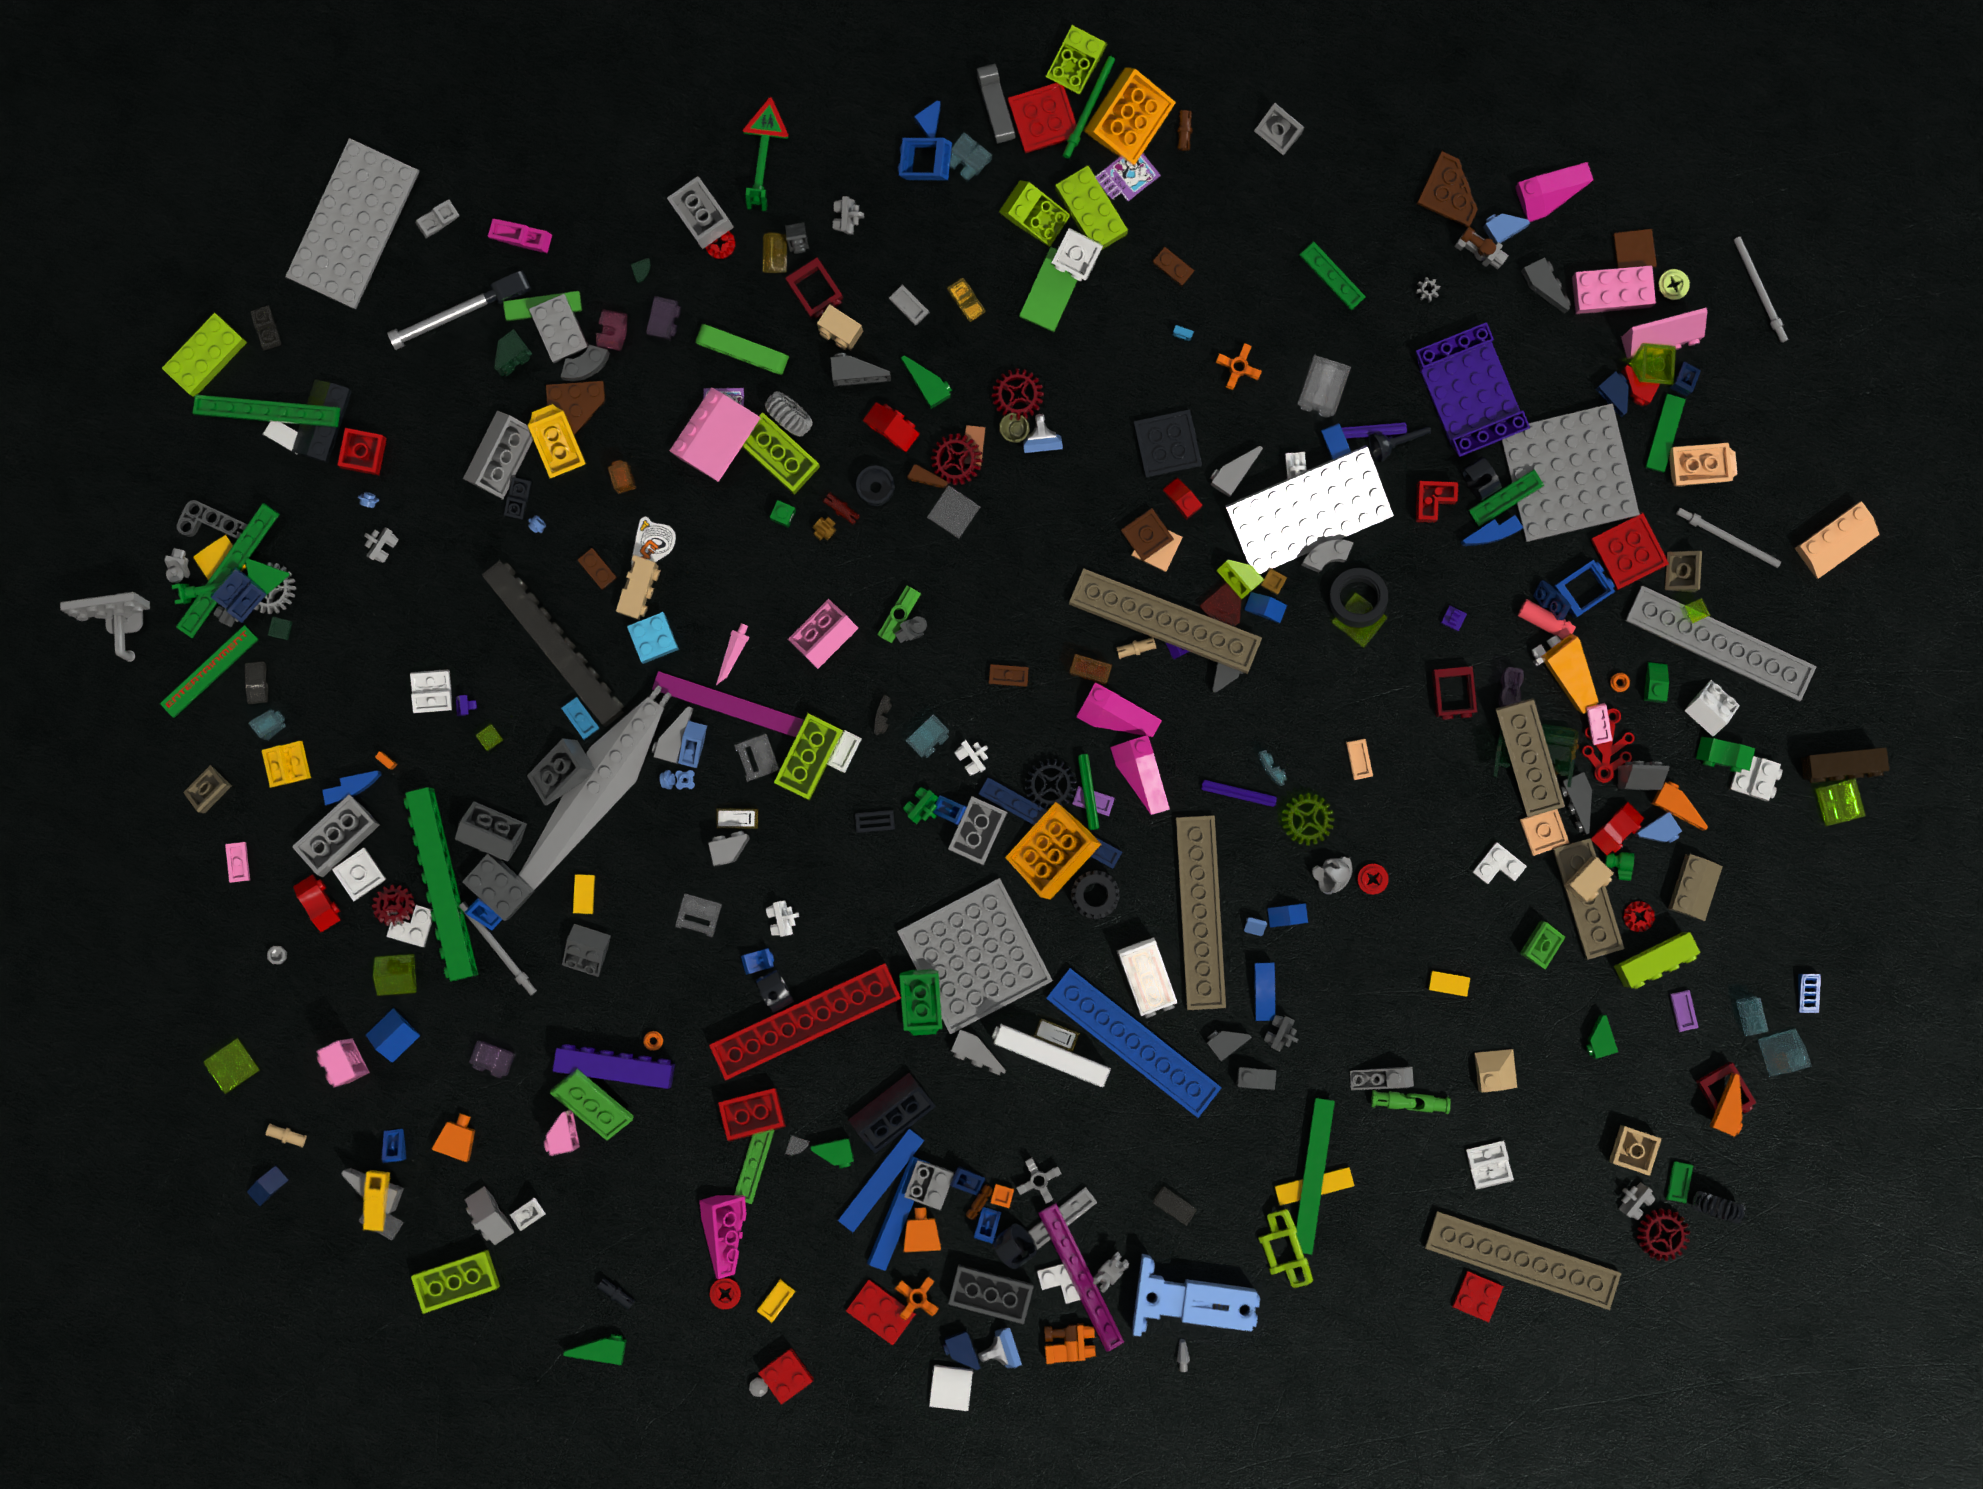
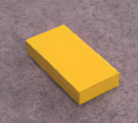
(584, 894)
(1449, 983)
(776, 1300)

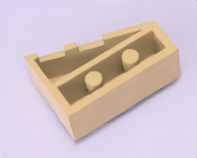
(638, 588)

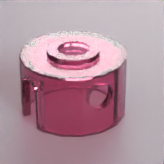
(613, 330)

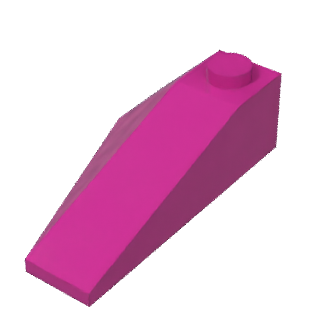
(1548, 191)
(1114, 712)
(1139, 767)
(722, 1224)

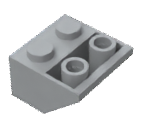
(729, 849)
(929, 1184)

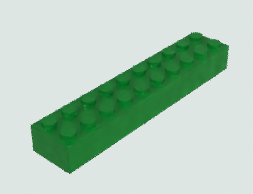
(441, 884)

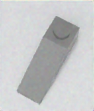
(1232, 473)
(670, 742)

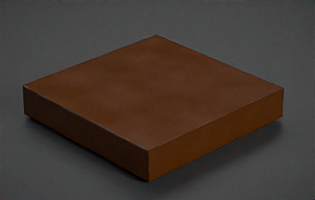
(1634, 249)
(1147, 534)

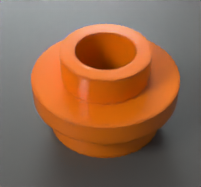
(1626, 682)
(648, 1036)

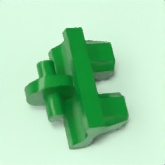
(923, 808)

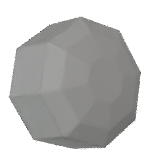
(277, 955)
(758, 1387)

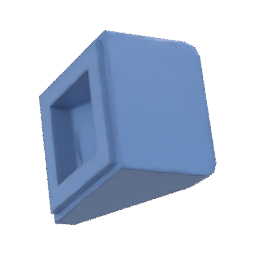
(1255, 926)

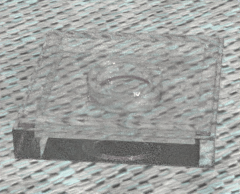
(953, 512)

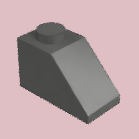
(1223, 676)
(1225, 1042)
(1256, 1078)

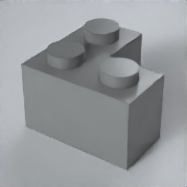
(488, 1217)

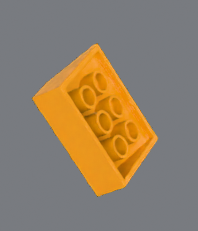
(1130, 115)
(1052, 851)

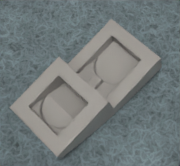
(437, 218)

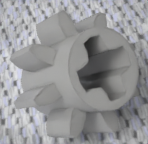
(1431, 285)

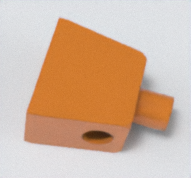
(456, 1139)
(921, 1233)

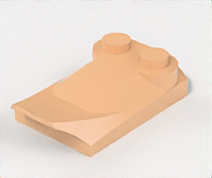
(1702, 464)

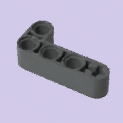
(995, 103)
(203, 517)

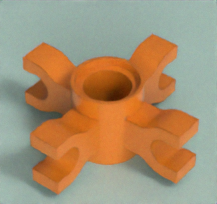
(1228, 362)
(908, 1292)

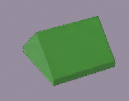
(1542, 944)

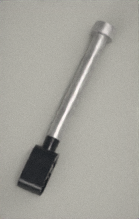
(502, 290)

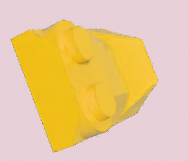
(555, 440)

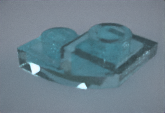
(1275, 774)

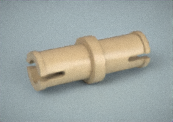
(1136, 647)
(286, 1135)

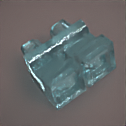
(970, 155)
(1753, 1014)

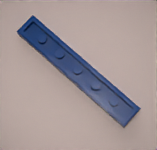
(881, 1180)
(894, 1221)

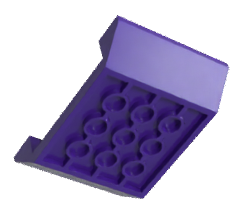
(1470, 390)

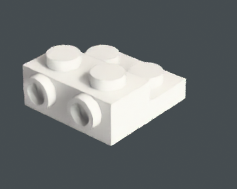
(1077, 255)
(1759, 780)

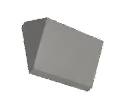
(1279, 129)

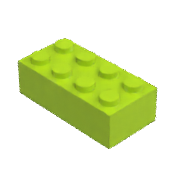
(1091, 208)
(204, 355)
(780, 454)
(808, 756)
(1657, 959)
(455, 1281)

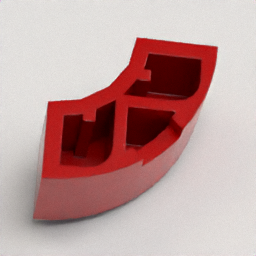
(1621, 824)
(317, 903)

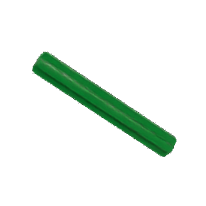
(1088, 791)

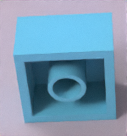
(652, 637)

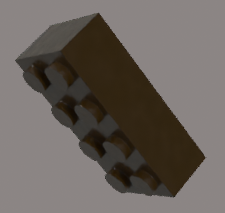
(1850, 764)

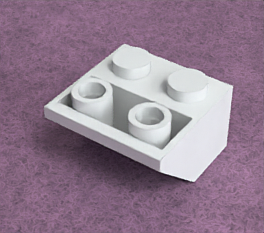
(1712, 708)

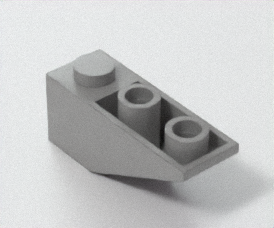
(972, 1047)
(1382, 1078)

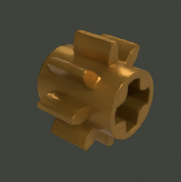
(824, 528)

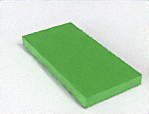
(1048, 295)
(591, 1104)

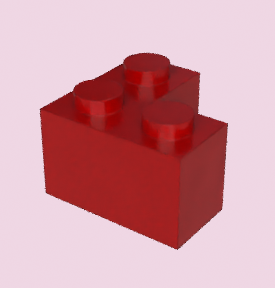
(891, 426)
(1430, 495)

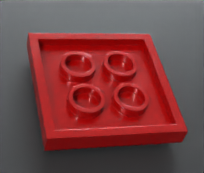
(1042, 117)
(1629, 551)

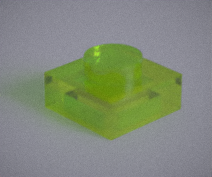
(1696, 611)
(489, 737)

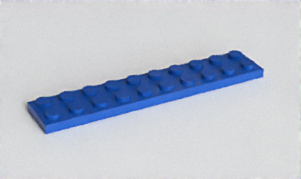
(1134, 1043)

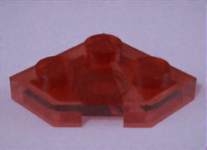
(1223, 606)

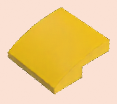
(213, 555)
(286, 764)

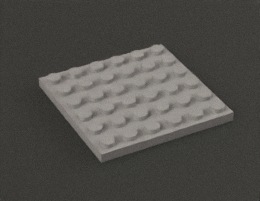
(1581, 469)
(979, 953)

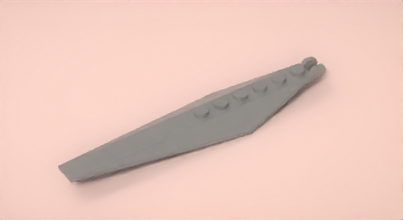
(617, 765)

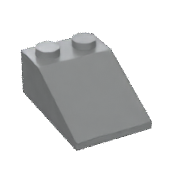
(358, 1179)

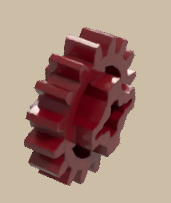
(393, 913)

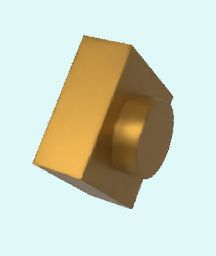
(1273, 581)

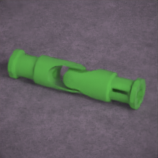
(1397, 1100)

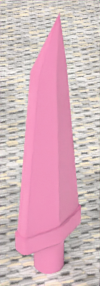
(735, 646)

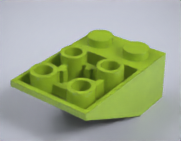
(1076, 59)
(1035, 212)

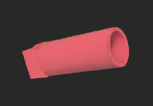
(1545, 619)

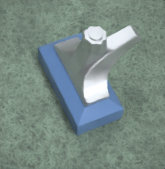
(1041, 438)
(1002, 1349)

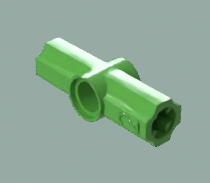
(906, 603)

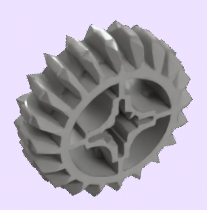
(788, 413)
(280, 588)

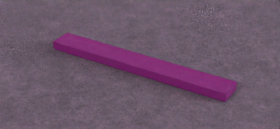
(728, 704)
(1081, 1277)

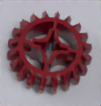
(1010, 389)
(964, 454)
(1671, 1231)

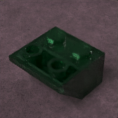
(510, 353)

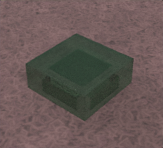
(280, 628)

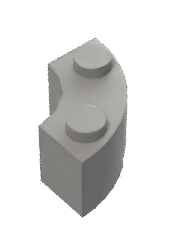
(1327, 552)

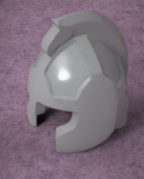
(1333, 874)

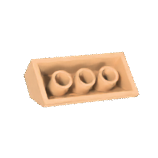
(1838, 540)

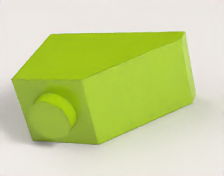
(1240, 577)

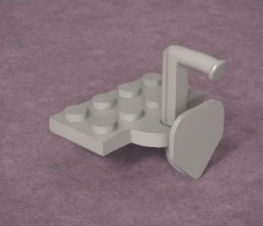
(121, 612)

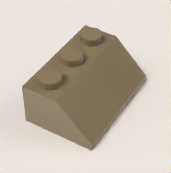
(1695, 887)

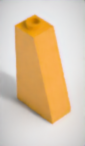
(1571, 671)

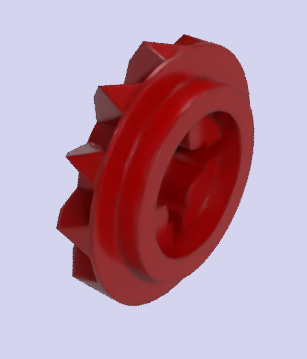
(726, 248)
(1382, 879)
(1629, 916)
(725, 1303)

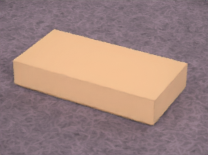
(1359, 759)

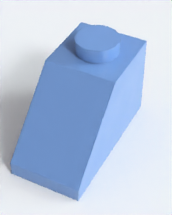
(1504, 226)
(692, 744)
(1661, 829)

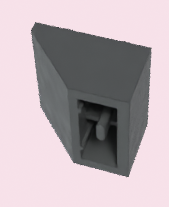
(1642, 776)
(586, 950)

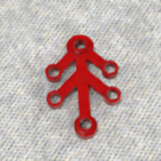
(1607, 751)

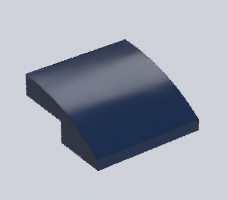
(238, 594)

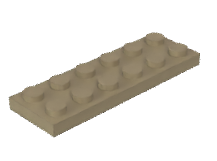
(1530, 757)
(1592, 918)

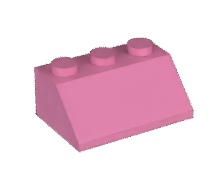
(823, 633)
(562, 1135)

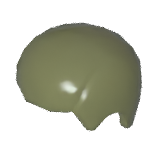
(1014, 430)

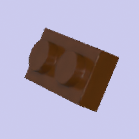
(1173, 266)
(597, 568)
(1008, 675)

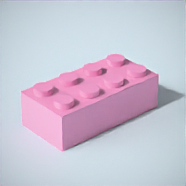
(1613, 289)
(342, 1062)

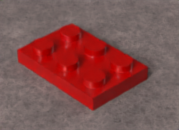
(879, 1312)

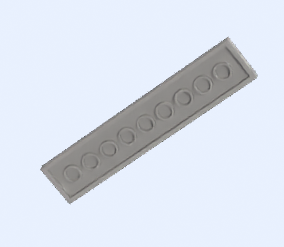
(1721, 644)

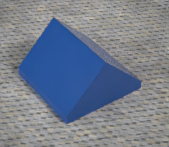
(392, 1035)

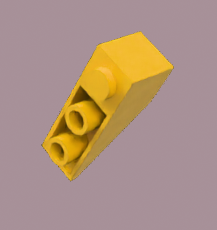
(375, 1200)

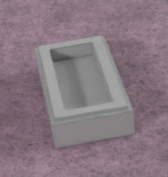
(908, 305)

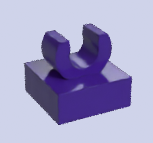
(1453, 618)
(463, 705)

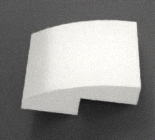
(431, 691)
(1489, 1165)
(951, 1387)

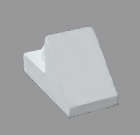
(527, 1214)

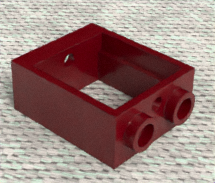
(803, 273)
(1455, 672)
(1717, 1074)

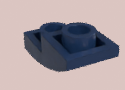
(1551, 598)

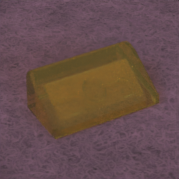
(774, 253)

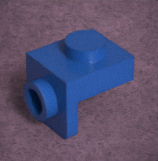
(757, 961)

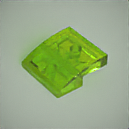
(1360, 635)
(1840, 802)
(231, 1066)

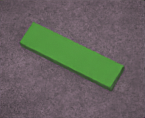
(520, 308)
(754, 1165)

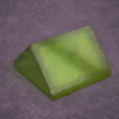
(1654, 363)
(394, 975)

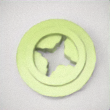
(1676, 276)

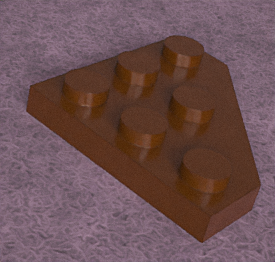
(1449, 191)
(576, 400)

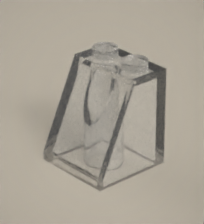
(1323, 386)

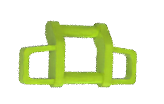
(1287, 1266)

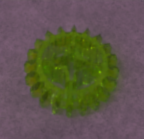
(1321, 829)

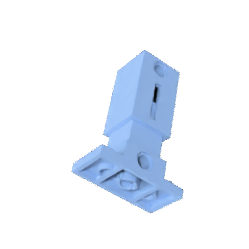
(1192, 1302)

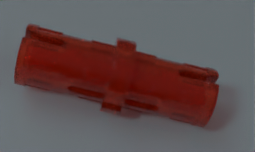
(841, 508)

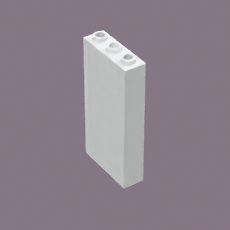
(1051, 1055)

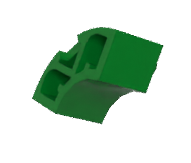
(1725, 753)

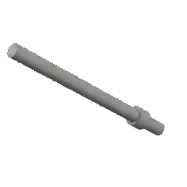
(1776, 323)
(1695, 520)
(520, 976)

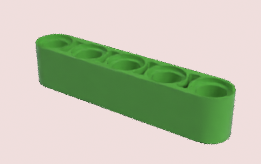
(742, 349)

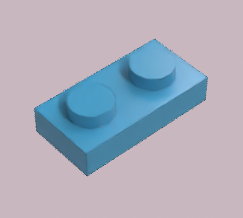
(580, 718)

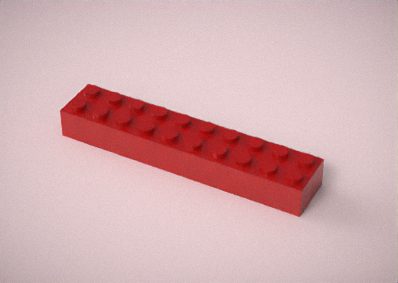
(805, 1021)

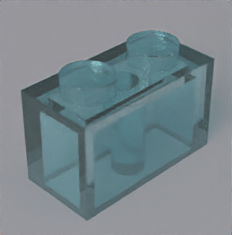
(928, 736)

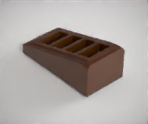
(923, 476)

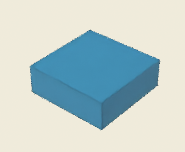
(1182, 333)

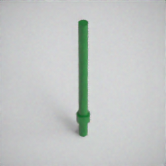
(1074, 138)

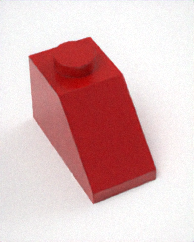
(1639, 391)
(1182, 498)

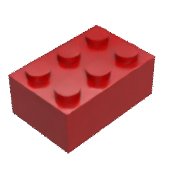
(751, 1114)

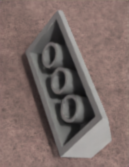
(499, 454)
(335, 836)

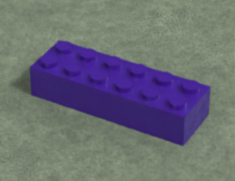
(614, 1067)

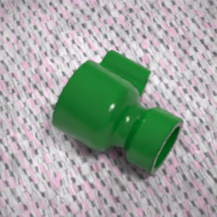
(1623, 861)

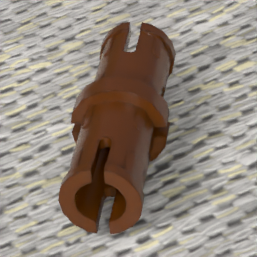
(1184, 130)

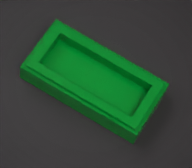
(1679, 1182)

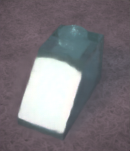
(268, 724)

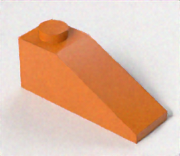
(1676, 802)
(1729, 1110)

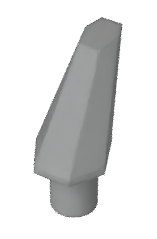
(1183, 1356)

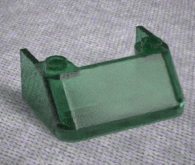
(1561, 746)

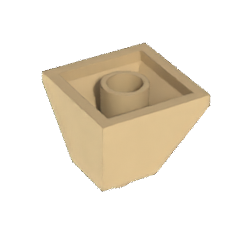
(1495, 1070)

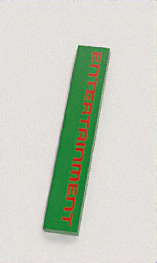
(209, 671)

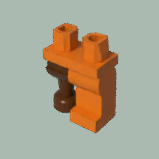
(1073, 1346)

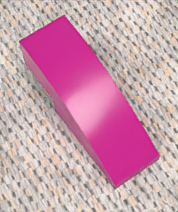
(520, 235)

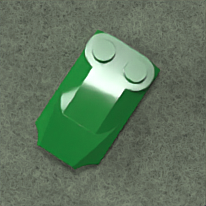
(921, 1001)

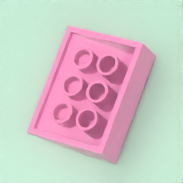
(1670, 331)
(715, 434)

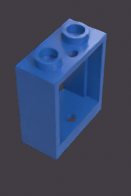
(941, 163)
(1605, 583)

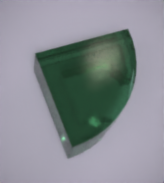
(641, 269)

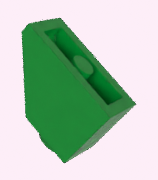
(1656, 683)
(1601, 1039)
(835, 1152)

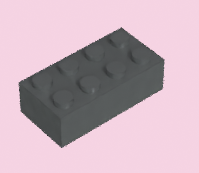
(991, 1294)

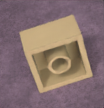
(839, 327)
(1589, 879)
(1635, 1150)

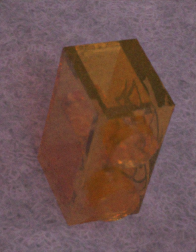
(621, 476)
(1090, 669)

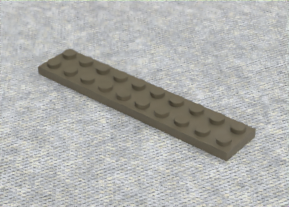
(1165, 621)
(1200, 912)
(1522, 1260)

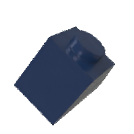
(1615, 391)
(961, 1349)

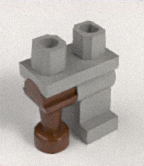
(1483, 249)

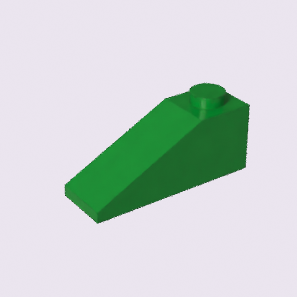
(930, 385)
(602, 1350)

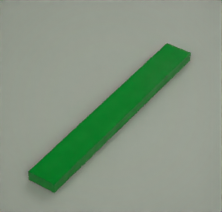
(266, 411)
(236, 558)
(1314, 1173)

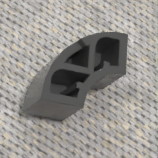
(586, 365)

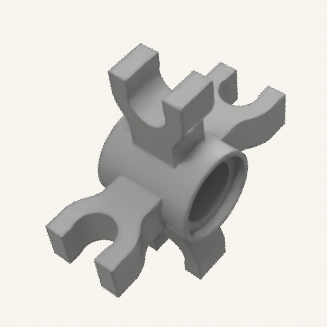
(1030, 1184)
(1110, 1272)

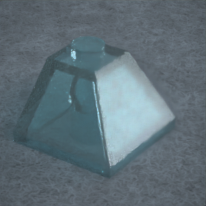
(1784, 1053)

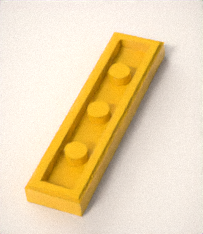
(1332, 1182)

